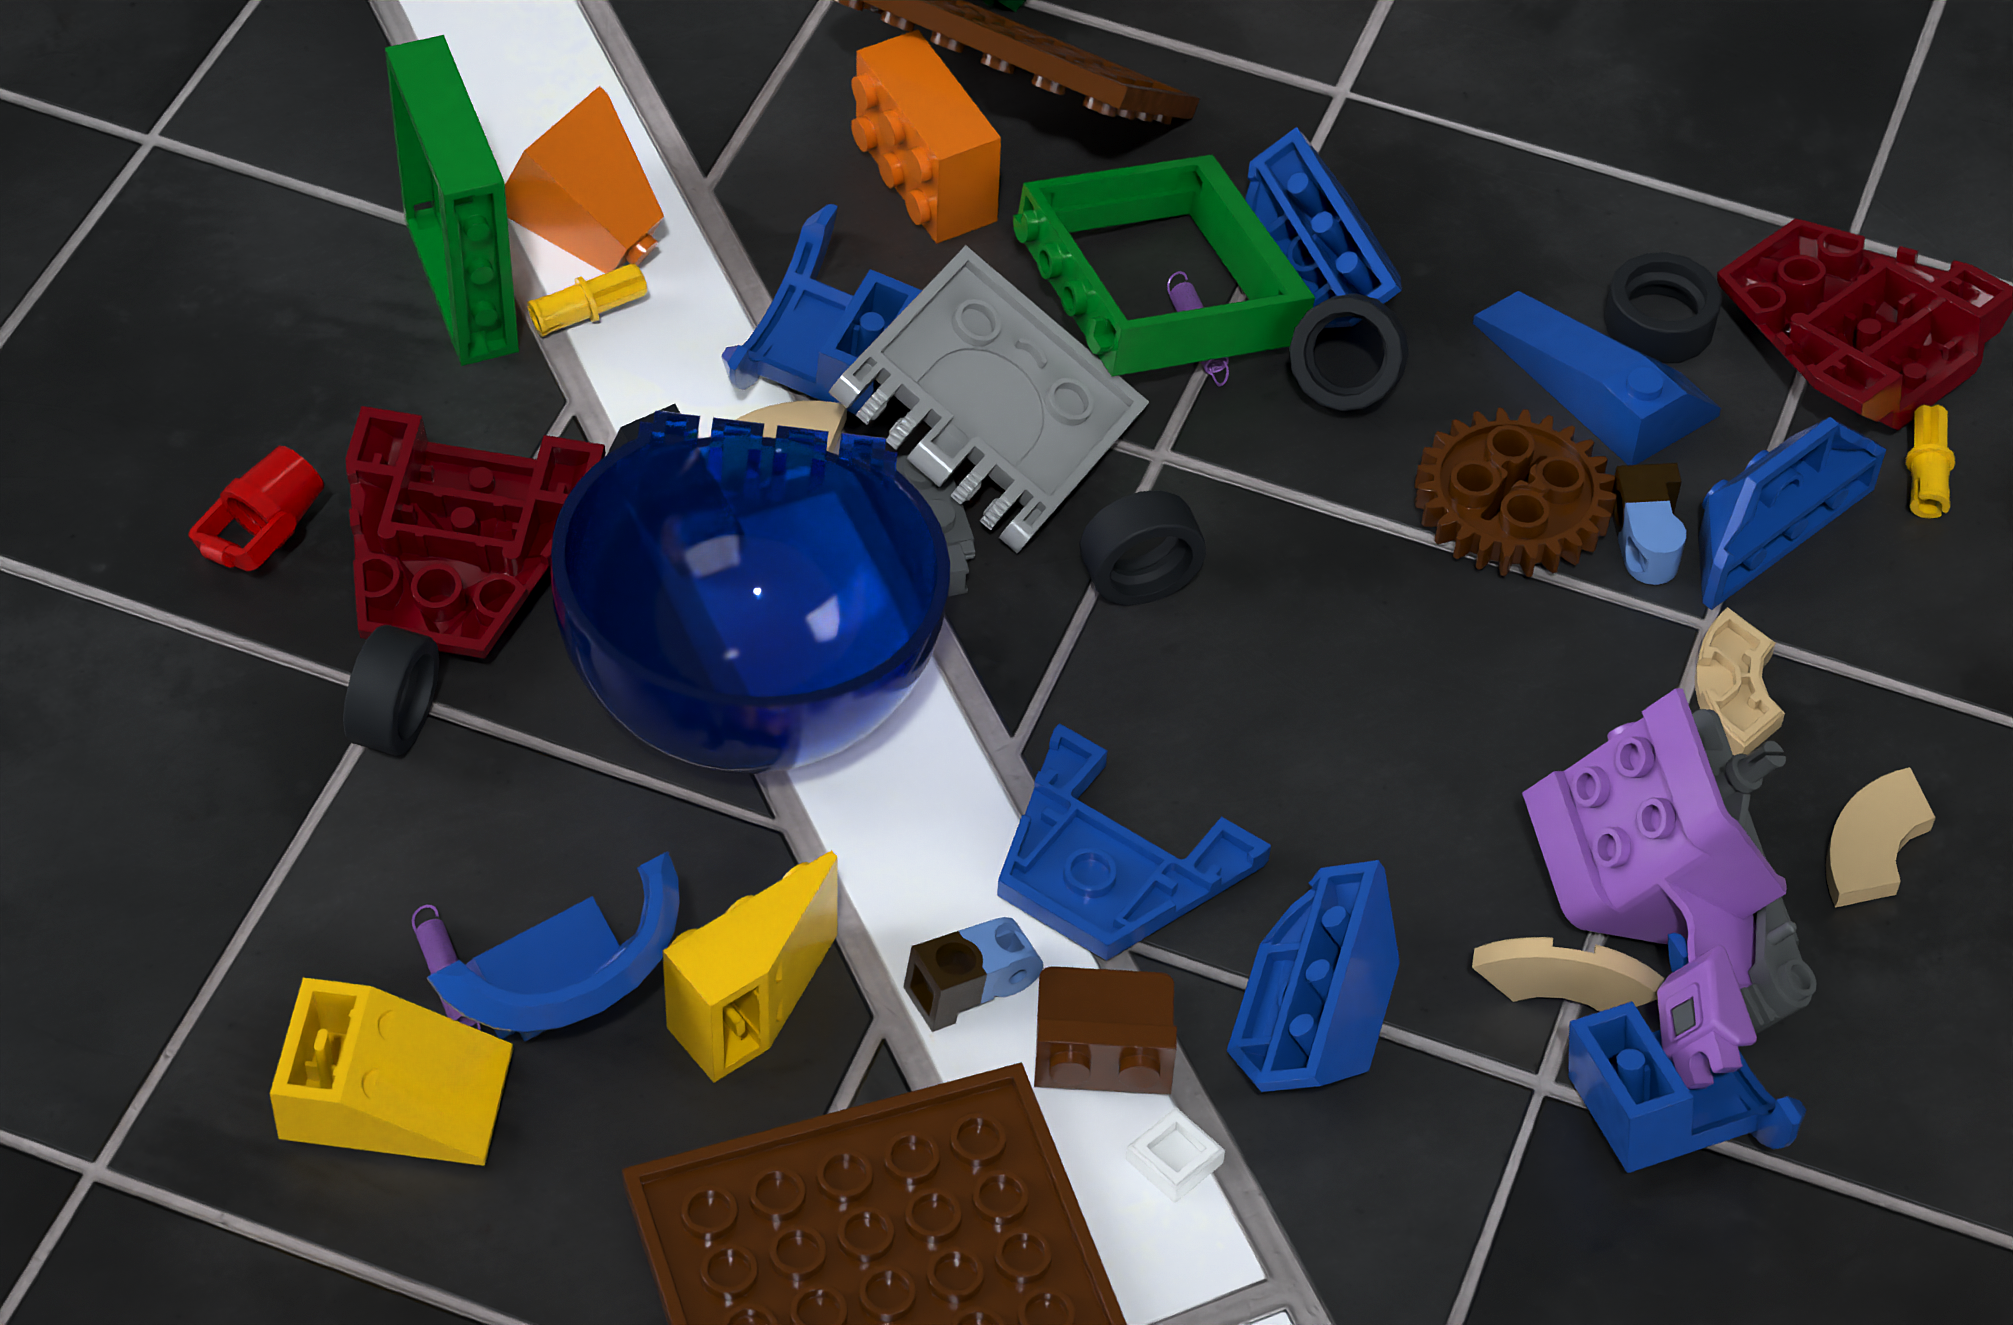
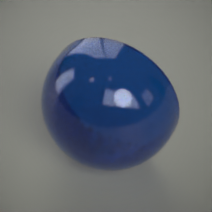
(748, 590)

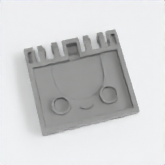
(995, 389)

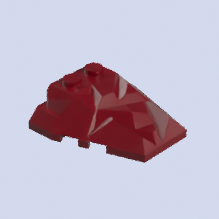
(1865, 322)
(451, 531)

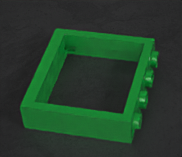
(1149, 192)
(466, 229)

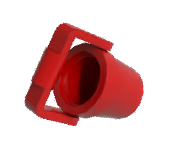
(265, 503)

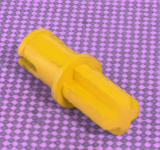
(586, 299)
(1930, 462)

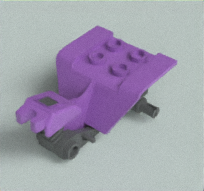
(1662, 843)

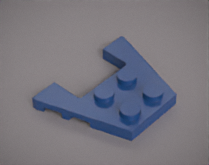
(1098, 876)

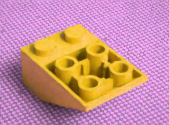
(748, 968)
(386, 1076)

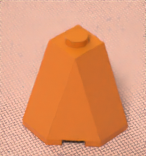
(586, 188)

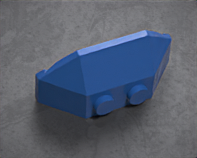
(1318, 225)
(1781, 503)
(1320, 983)

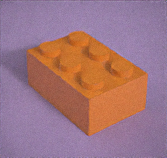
(926, 136)

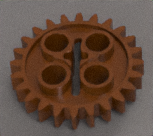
(1504, 508)

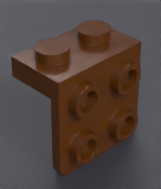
(1105, 1030)

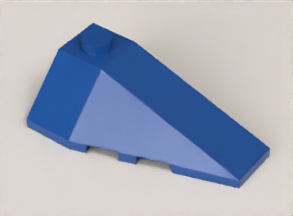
(1607, 385)

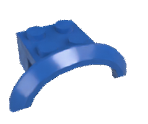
(813, 328)
(564, 964)
(1644, 1100)

